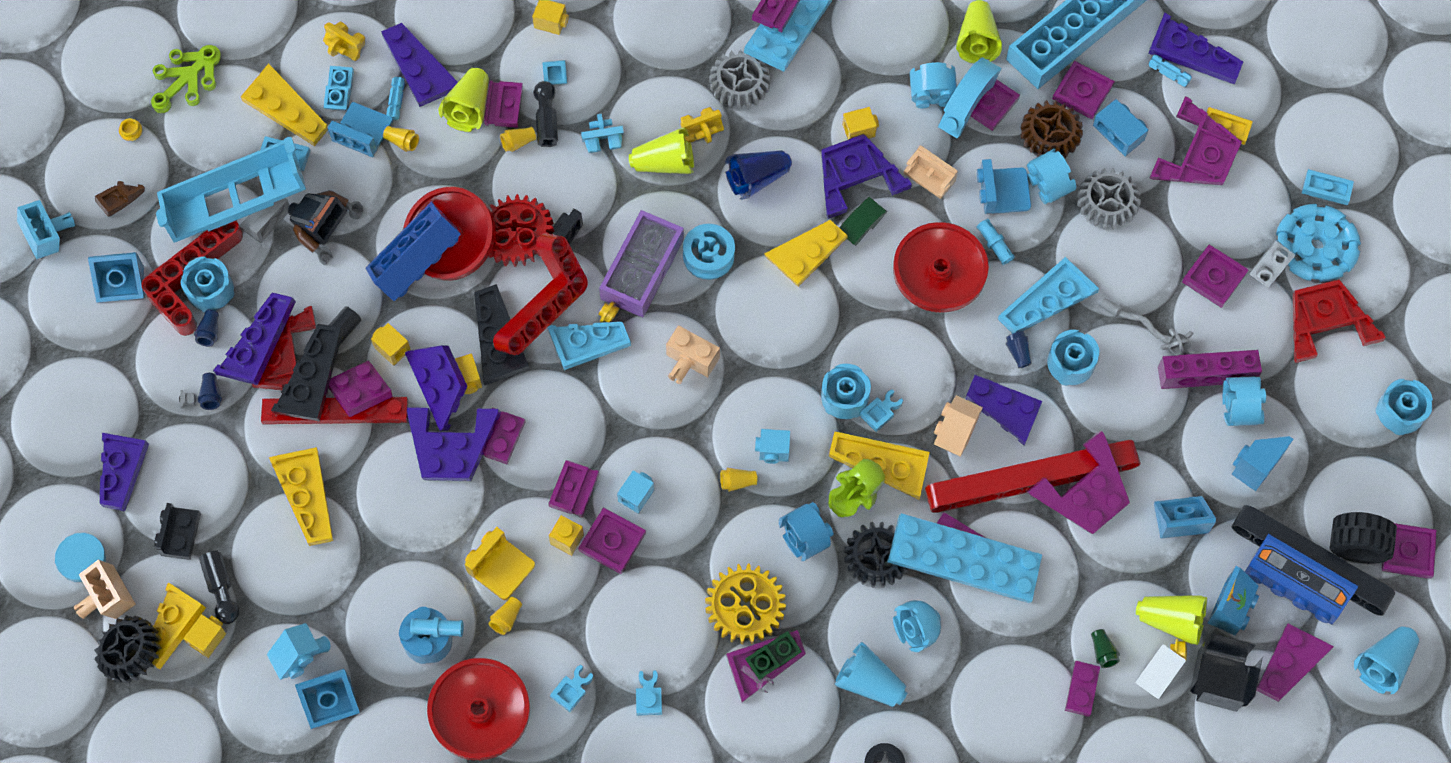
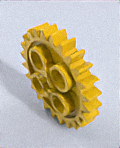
(727, 616)

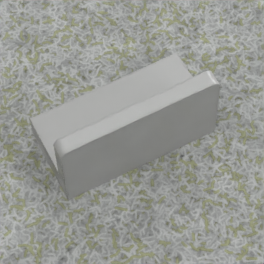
(263, 222)

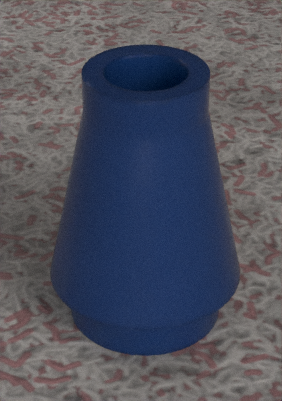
(207, 329)
(1019, 348)
(209, 393)

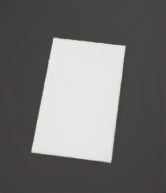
(1160, 671)

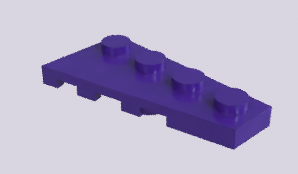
(1187, 49)
(420, 69)
(252, 352)

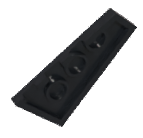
(491, 318)
(309, 383)

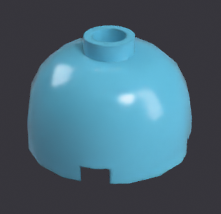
(917, 624)

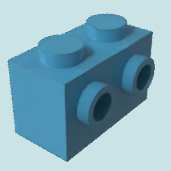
(1120, 127)

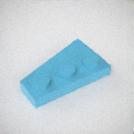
(587, 342)

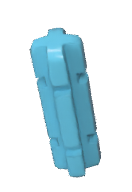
(1170, 70)
(395, 98)

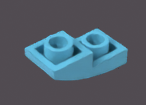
(339, 88)

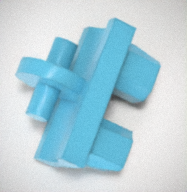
(592, 137)

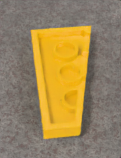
(902, 465)

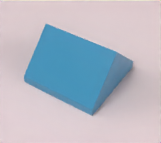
(117, 277)
(1183, 517)
(327, 698)

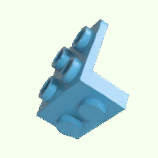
(1003, 189)

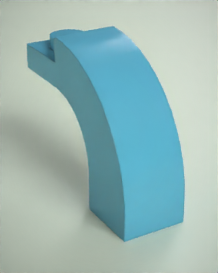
(966, 96)

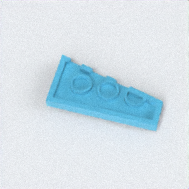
(1050, 295)

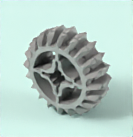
(748, 89)
(1111, 210)

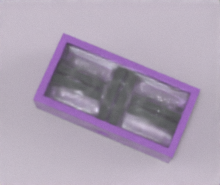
(641, 263)

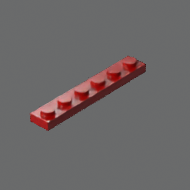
(389, 411)

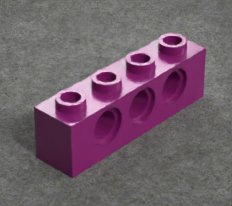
(1207, 368)

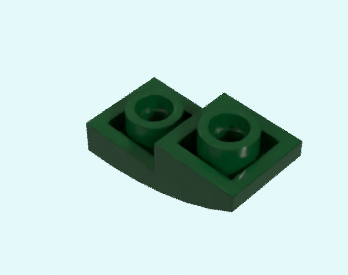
(862, 219)
(773, 655)

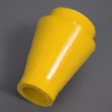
(403, 138)
(517, 138)
(737, 478)
(505, 616)

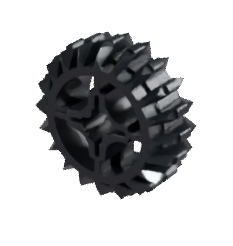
(868, 556)
(120, 646)

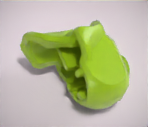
(857, 488)

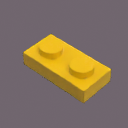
(1236, 125)

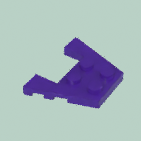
(852, 164)
(450, 454)

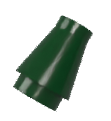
(1105, 651)

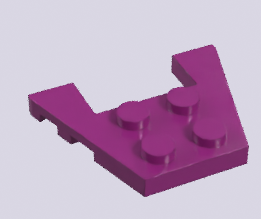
(1208, 155)
(1094, 497)

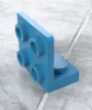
(360, 129)

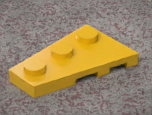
(807, 251)
(174, 621)

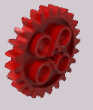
(518, 230)

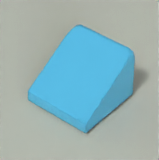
(555, 72)

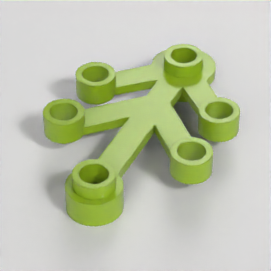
(186, 75)

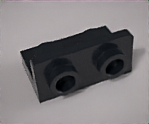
(568, 225)
(177, 532)

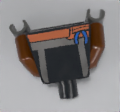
(318, 217)

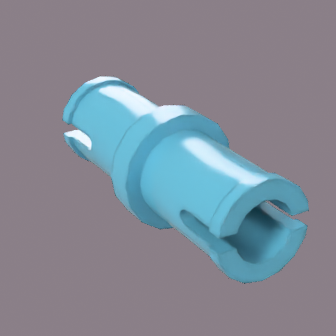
(995, 241)
(436, 627)

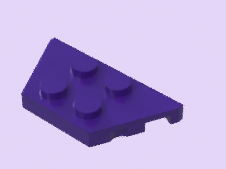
(439, 381)

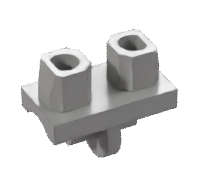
(1271, 264)

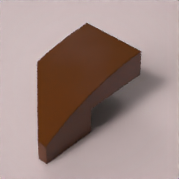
(118, 197)

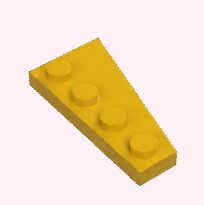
(279, 102)
(305, 490)

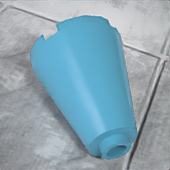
(1388, 660)
(871, 677)

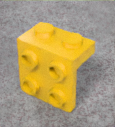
(498, 564)

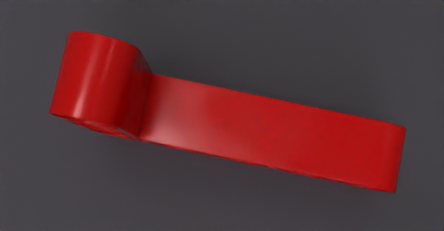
(169, 285)
(567, 286)

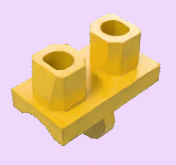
(341, 42)
(702, 126)

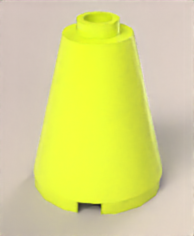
(979, 34)
(466, 101)
(664, 154)
(1175, 615)

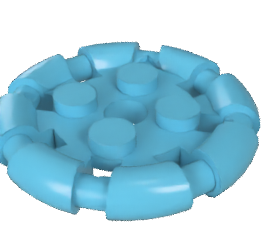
(1327, 234)

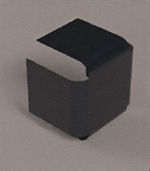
(1222, 676)

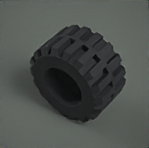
(1363, 537)

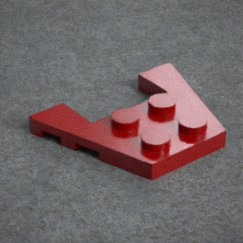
(1324, 309)
(283, 357)

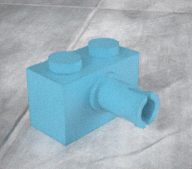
(40, 229)
(295, 651)

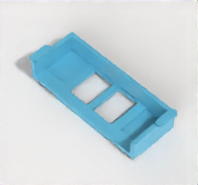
(184, 205)

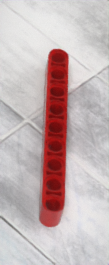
(1021, 477)

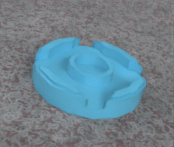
(77, 554)

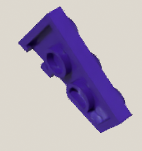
(1006, 406)
(121, 465)

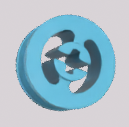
(705, 239)

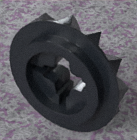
(877, 753)

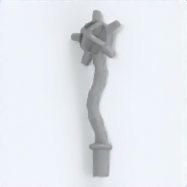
(1177, 344)

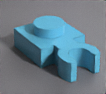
(880, 412)
(569, 691)
(648, 698)

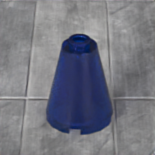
(756, 170)

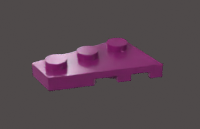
(736, 660)
(1291, 661)

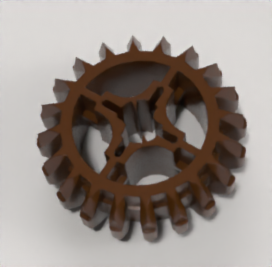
(1044, 119)

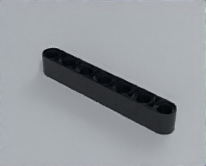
(1370, 594)

